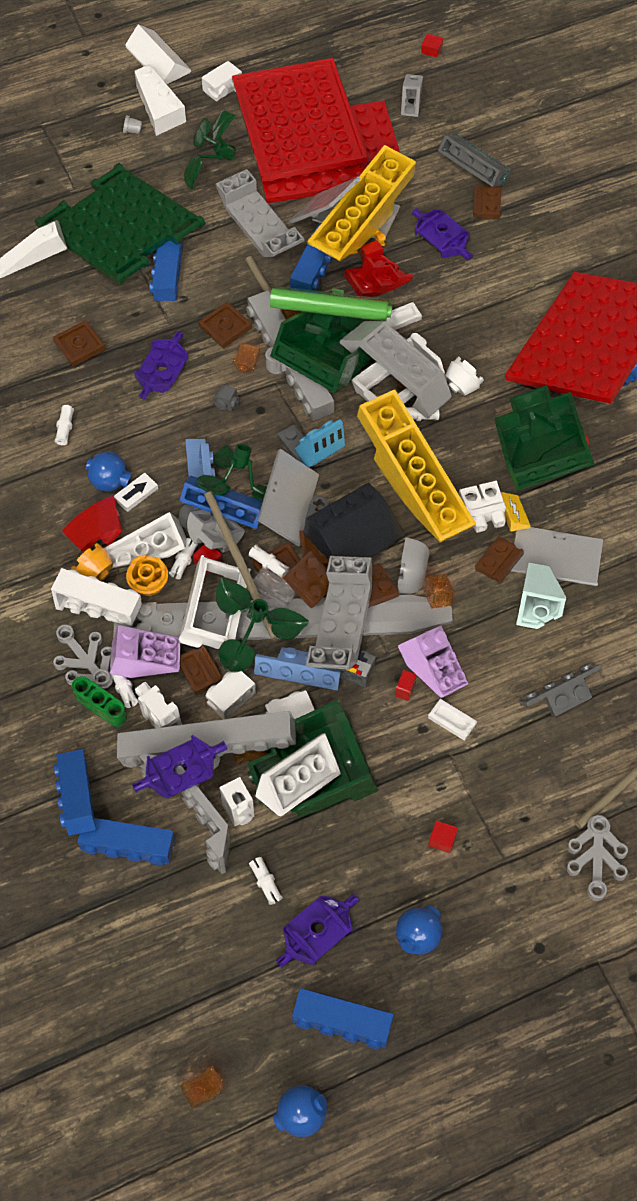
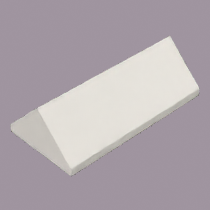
(152, 50)
(298, 776)

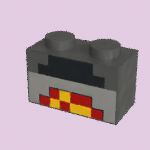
(361, 671)

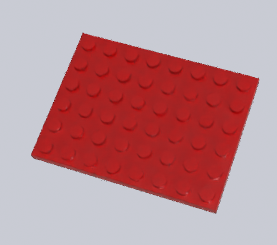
(298, 119)
(375, 132)
(583, 340)

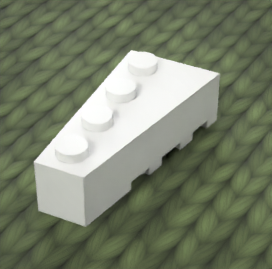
(160, 102)
(95, 597)

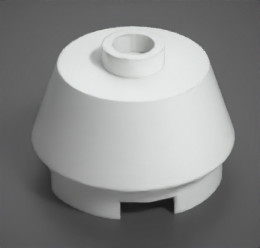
(462, 377)

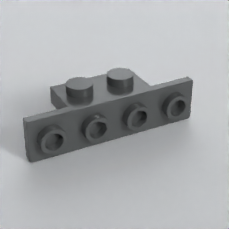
(565, 693)

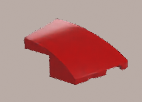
(376, 276)
(95, 523)

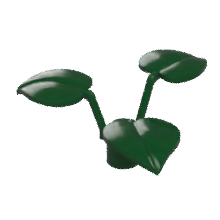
(221, 148)
(227, 458)
(235, 598)

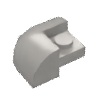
(204, 529)
(413, 567)

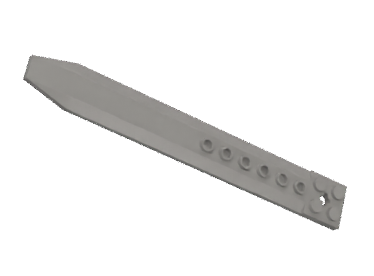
(397, 616)

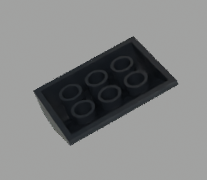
(354, 525)

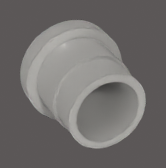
(132, 125)

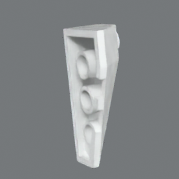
(36, 247)
(156, 539)

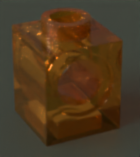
(438, 591)

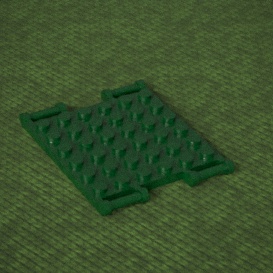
(121, 223)

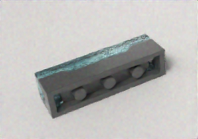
(474, 160)

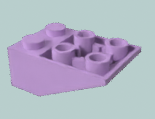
(143, 653)
(434, 661)

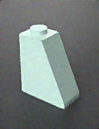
(541, 597)

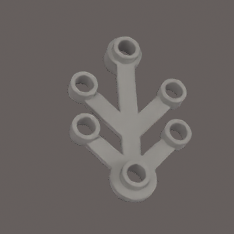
(85, 661)
(598, 854)

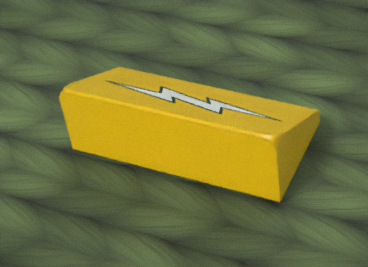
(514, 512)

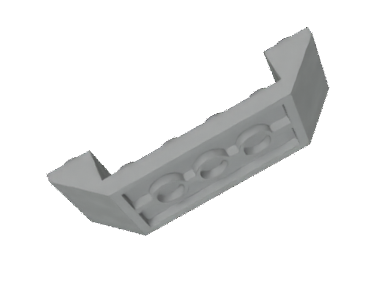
(255, 215)
(403, 362)
(343, 613)
(219, 842)

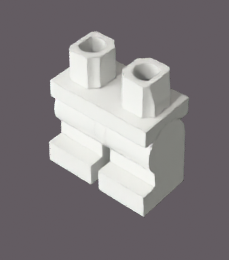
(484, 505)
(155, 708)

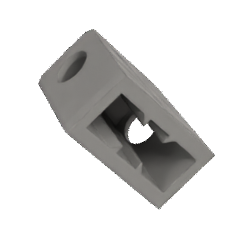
(411, 90)

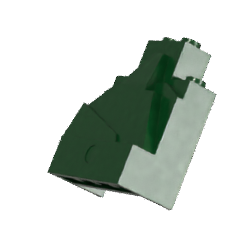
(312, 348)
(542, 438)
(355, 777)

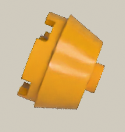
(94, 563)
(147, 575)

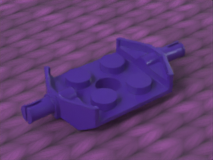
(448, 242)
(163, 354)
(193, 754)
(310, 946)

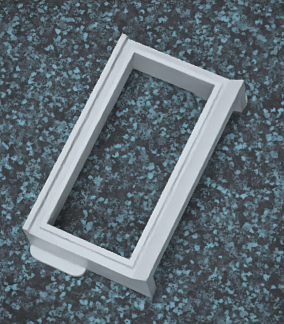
(377, 373)
(194, 636)

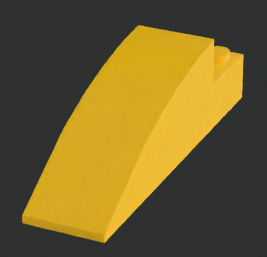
(365, 205)
(413, 467)

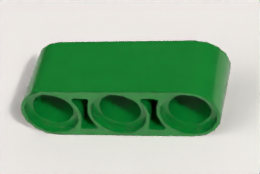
(103, 709)

